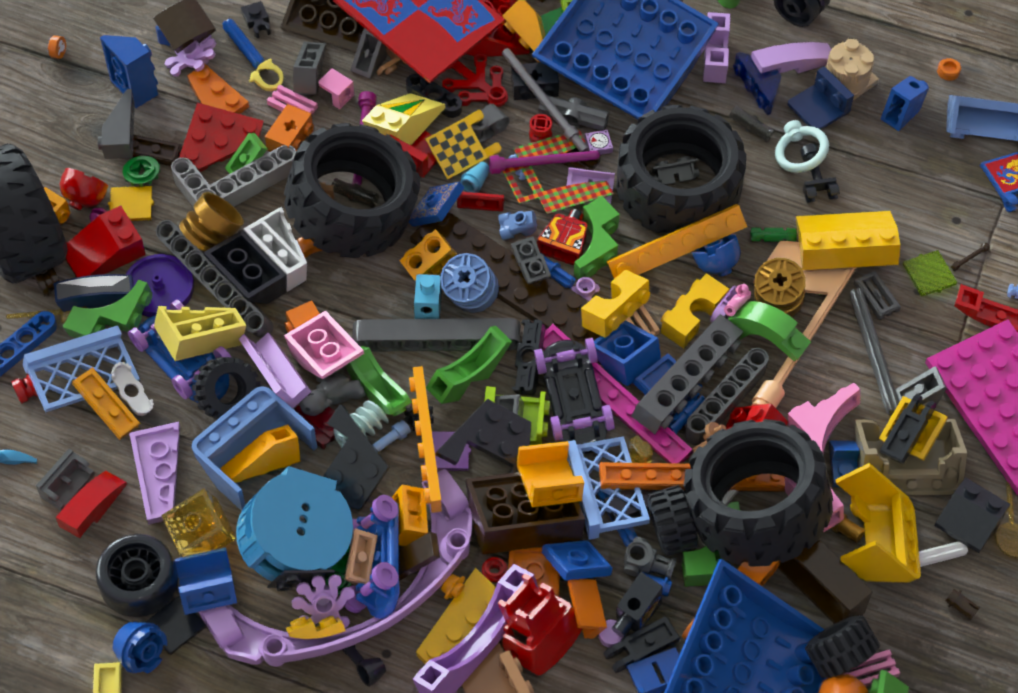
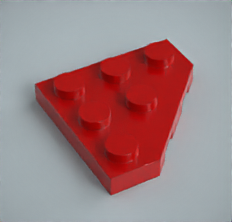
(216, 135)

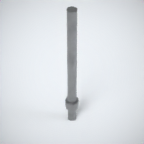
(570, 132)

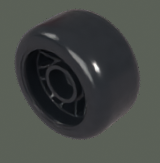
(133, 558)

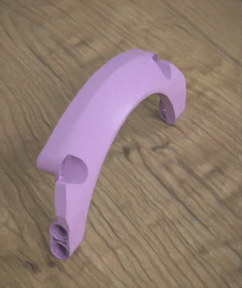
(254, 643)

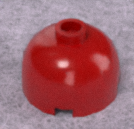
(81, 189)

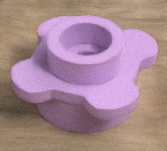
(586, 283)

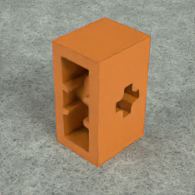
(289, 128)

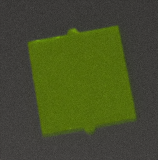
(929, 273)

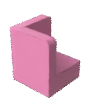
(339, 86)

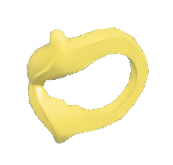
(256, 78)

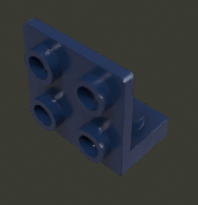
(823, 101)

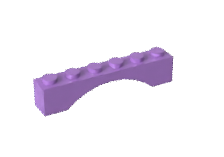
(452, 668)

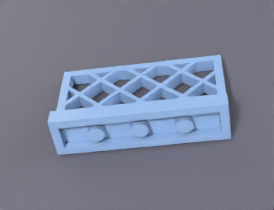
(68, 352)
(589, 503)

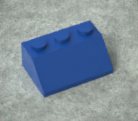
(130, 67)

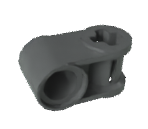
(493, 123)

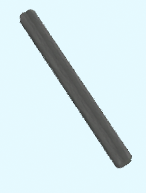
(874, 350)

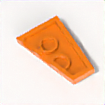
(215, 92)

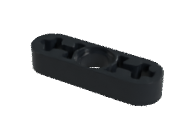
(451, 99)

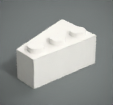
(277, 241)

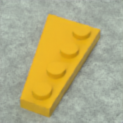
(458, 617)

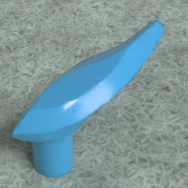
(15, 457)

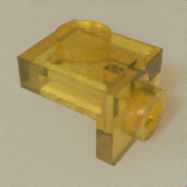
(639, 451)

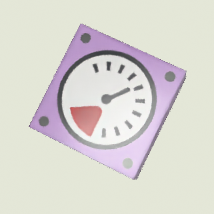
(599, 141)

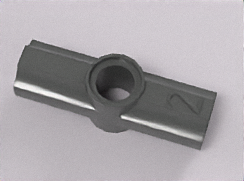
(578, 113)

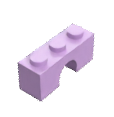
(717, 50)

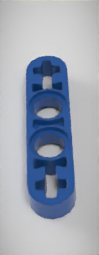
(13, 342)

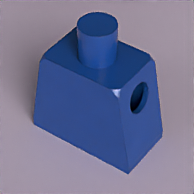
(910, 95)

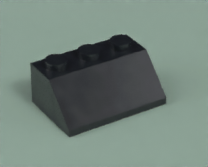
(248, 268)

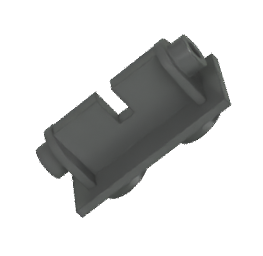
(683, 168)

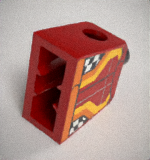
(564, 237)

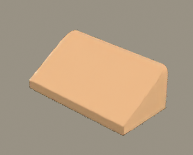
(360, 557)

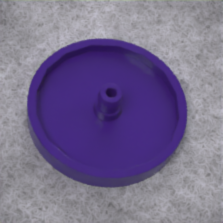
(166, 278)

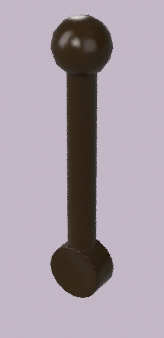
(984, 248)

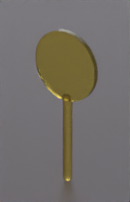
(1007, 534)

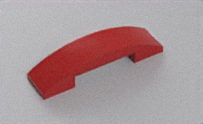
(985, 311)

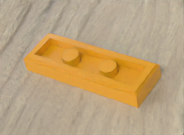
(106, 403)

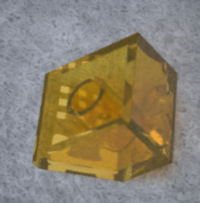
(198, 524)

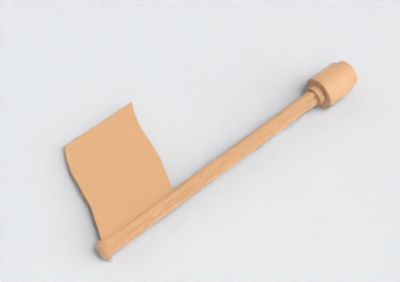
(818, 281)

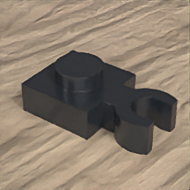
(256, 17)

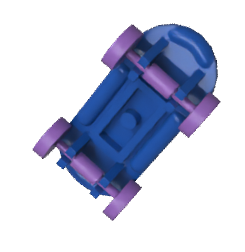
(180, 371)
(383, 589)

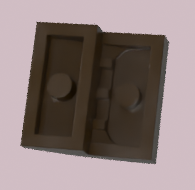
(184, 24)

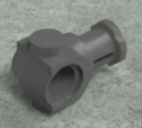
(649, 562)

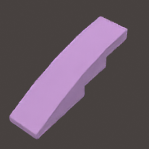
(792, 56)

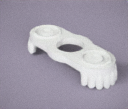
(122, 377)

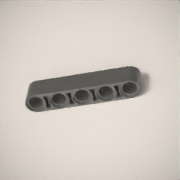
(728, 386)

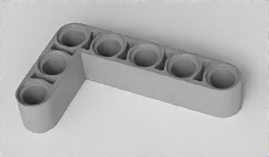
(238, 185)

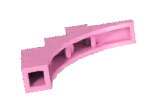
(819, 424)

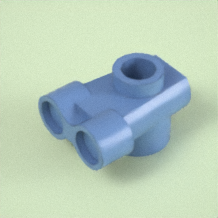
(517, 223)

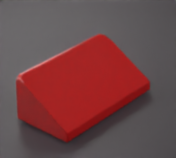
(481, 201)

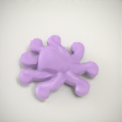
(192, 56)
(323, 599)

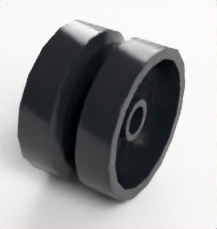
(800, 12)

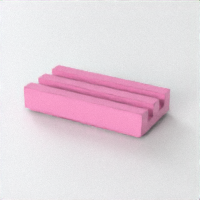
(289, 97)
(889, 663)

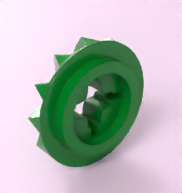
(133, 166)

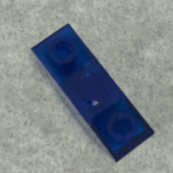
(761, 85)

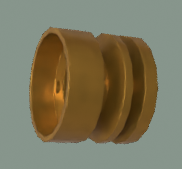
(210, 222)
(787, 297)

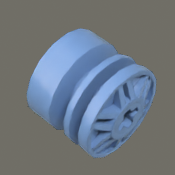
(478, 292)

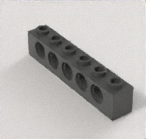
(699, 362)

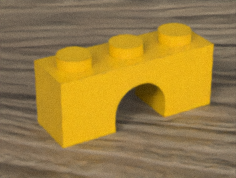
(703, 296)
(605, 315)

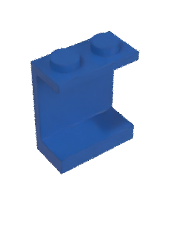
(205, 581)

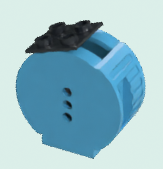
(294, 529)

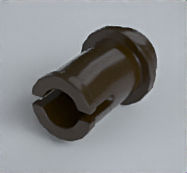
(962, 604)

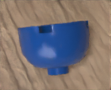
(718, 256)

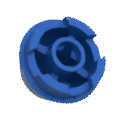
(139, 646)

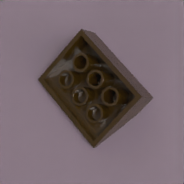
(323, 22)
(509, 522)

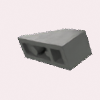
(308, 68)
(119, 129)

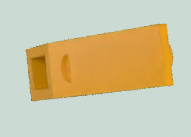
(527, 23)
(266, 453)

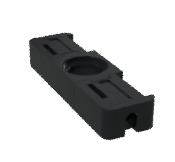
(527, 371)

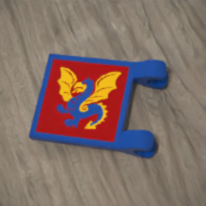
(1004, 177)

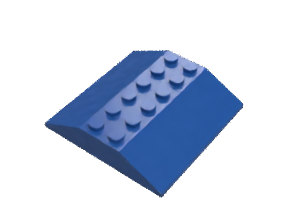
(627, 49)
(745, 642)

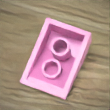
(322, 346)

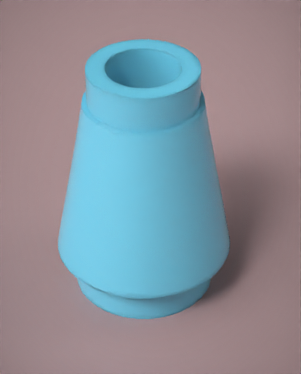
(475, 177)

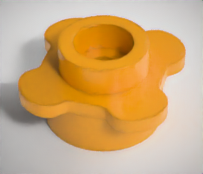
(453, 586)

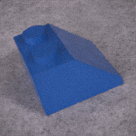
(627, 352)

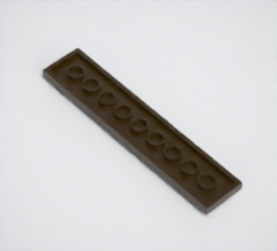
(540, 300)

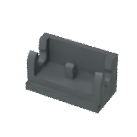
(64, 479)

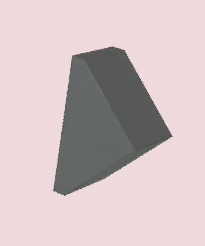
(369, 55)

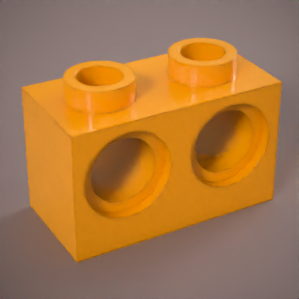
(431, 262)
(411, 513)

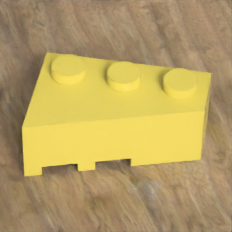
(196, 332)

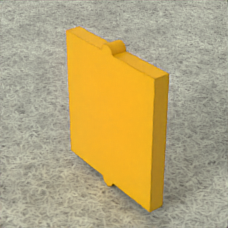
(134, 200)

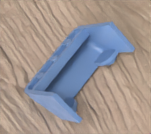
(981, 118)
(238, 428)

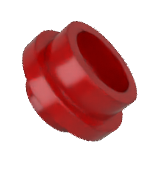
(494, 562)

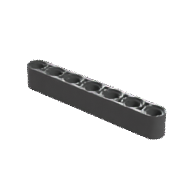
(205, 274)
(430, 334)

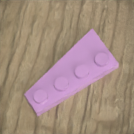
(156, 465)

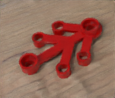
(477, 81)

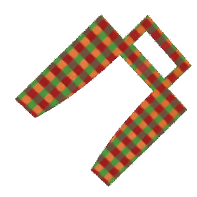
(560, 197)

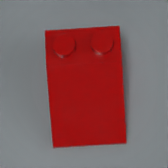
(104, 244)

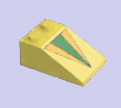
(404, 116)

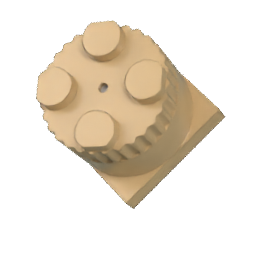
(852, 66)

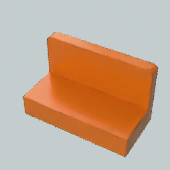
(587, 607)

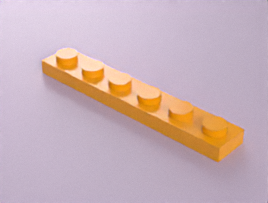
(679, 242)
(426, 448)

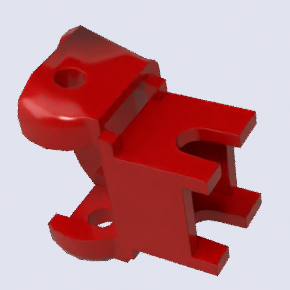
(542, 618)

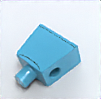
(427, 294)

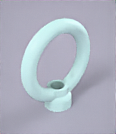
(794, 132)

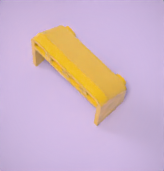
(890, 528)

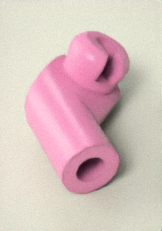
(738, 300)

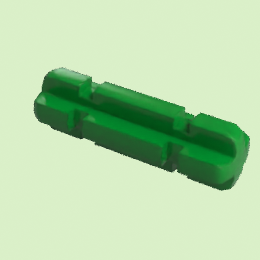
(773, 234)

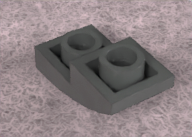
(530, 260)

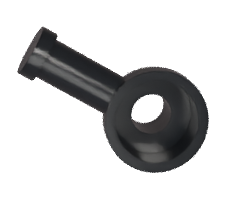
(369, 669)

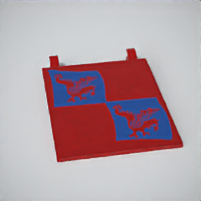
(425, 32)

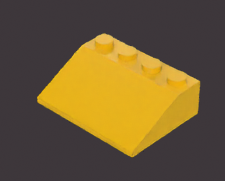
(848, 240)

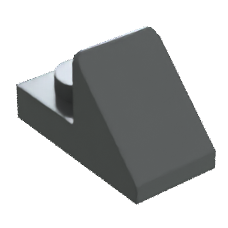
(928, 385)

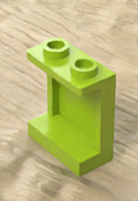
(533, 411)

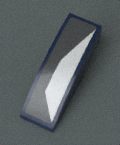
(92, 290)

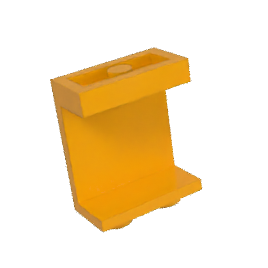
(548, 474)

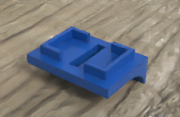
(644, 675)

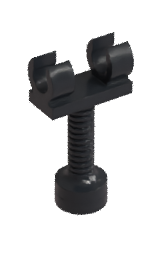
(818, 183)

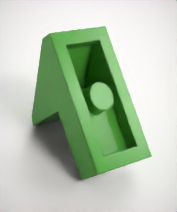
(248, 151)

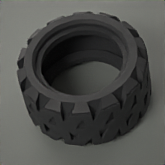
(683, 132)
(359, 152)
(28, 224)
(769, 533)

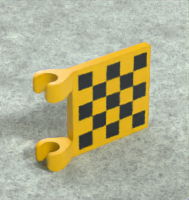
(458, 146)

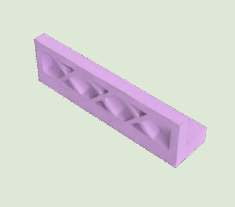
(276, 369)

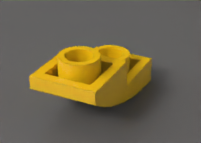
(305, 628)

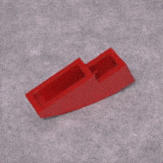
(90, 503)

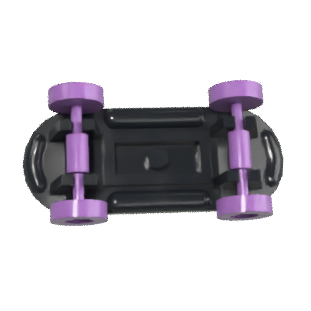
(574, 392)

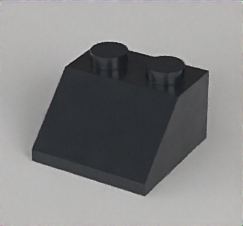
(972, 515)

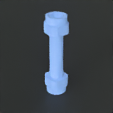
(399, 431)

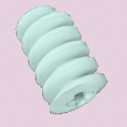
(367, 418)

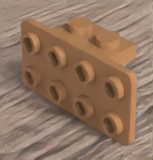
(497, 674)

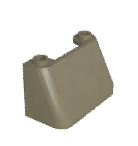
(936, 475)

